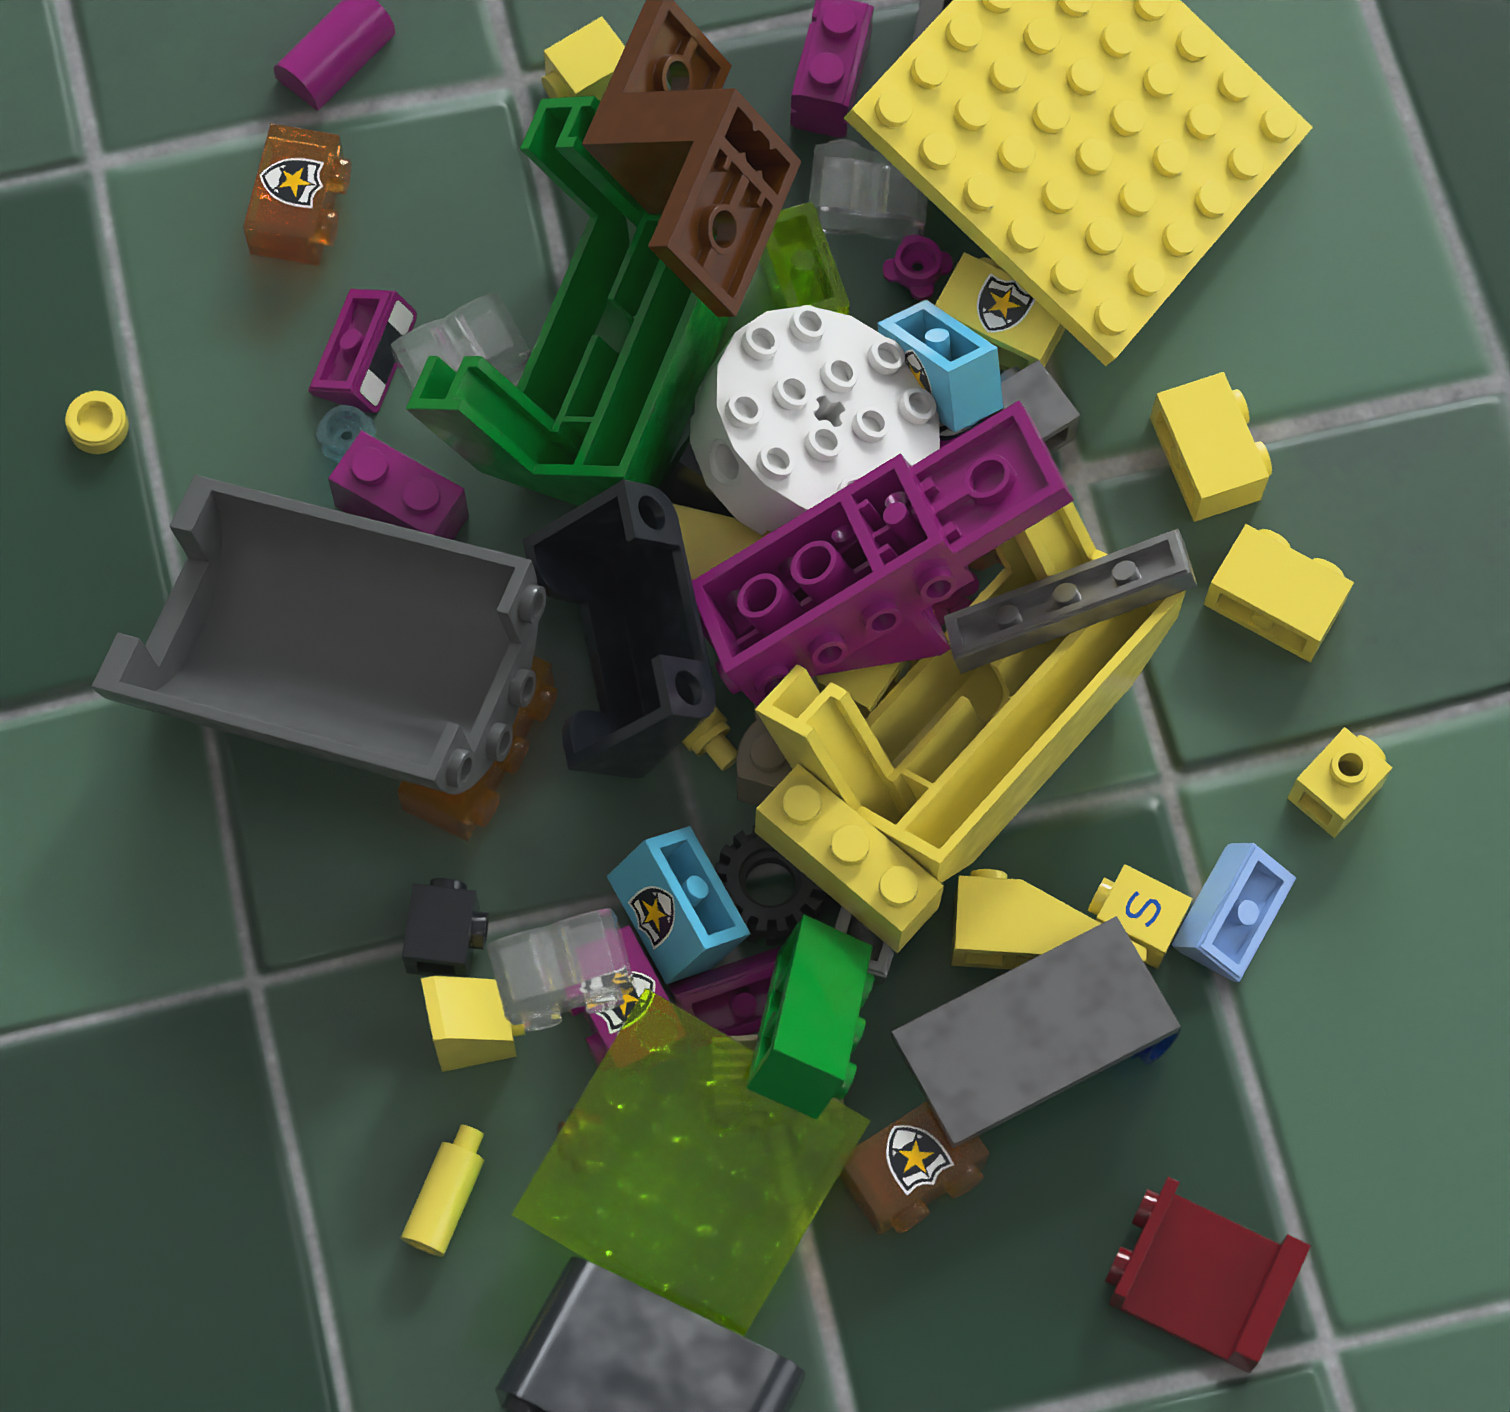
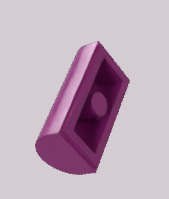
(335, 50)

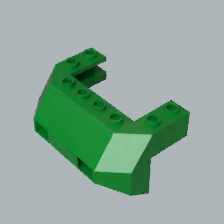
(611, 360)

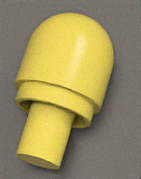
(711, 738)

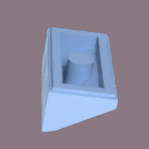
(1234, 910)

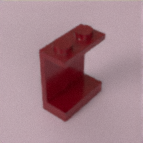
(1204, 1277)

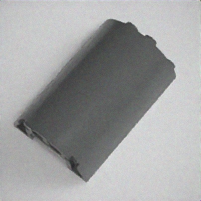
(337, 638)

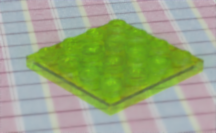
(685, 1170)

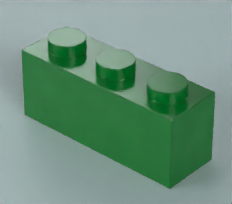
(812, 1018)

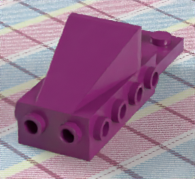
(866, 564)

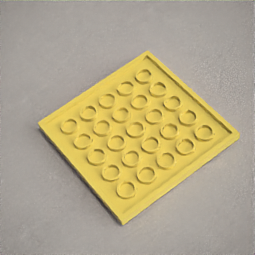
(1082, 146)

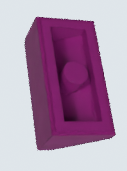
(729, 995)

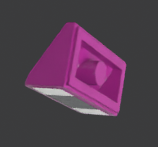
(359, 352)

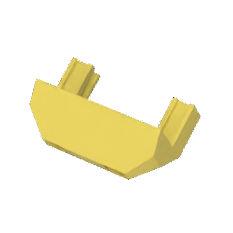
(966, 751)

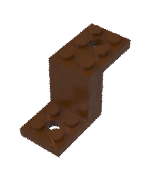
(692, 155)

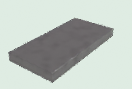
(1034, 1032)

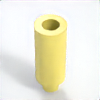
(445, 1193)

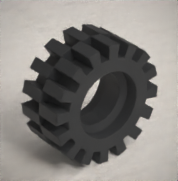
(763, 920)

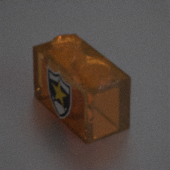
(296, 194)
(908, 1168)

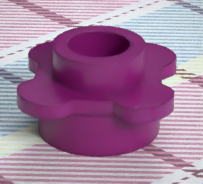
(922, 251)

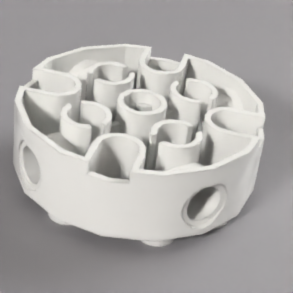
(803, 411)

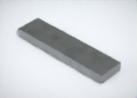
(1070, 601)

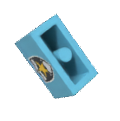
(948, 363)
(678, 904)

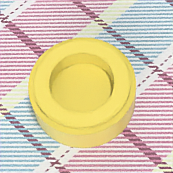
(97, 422)

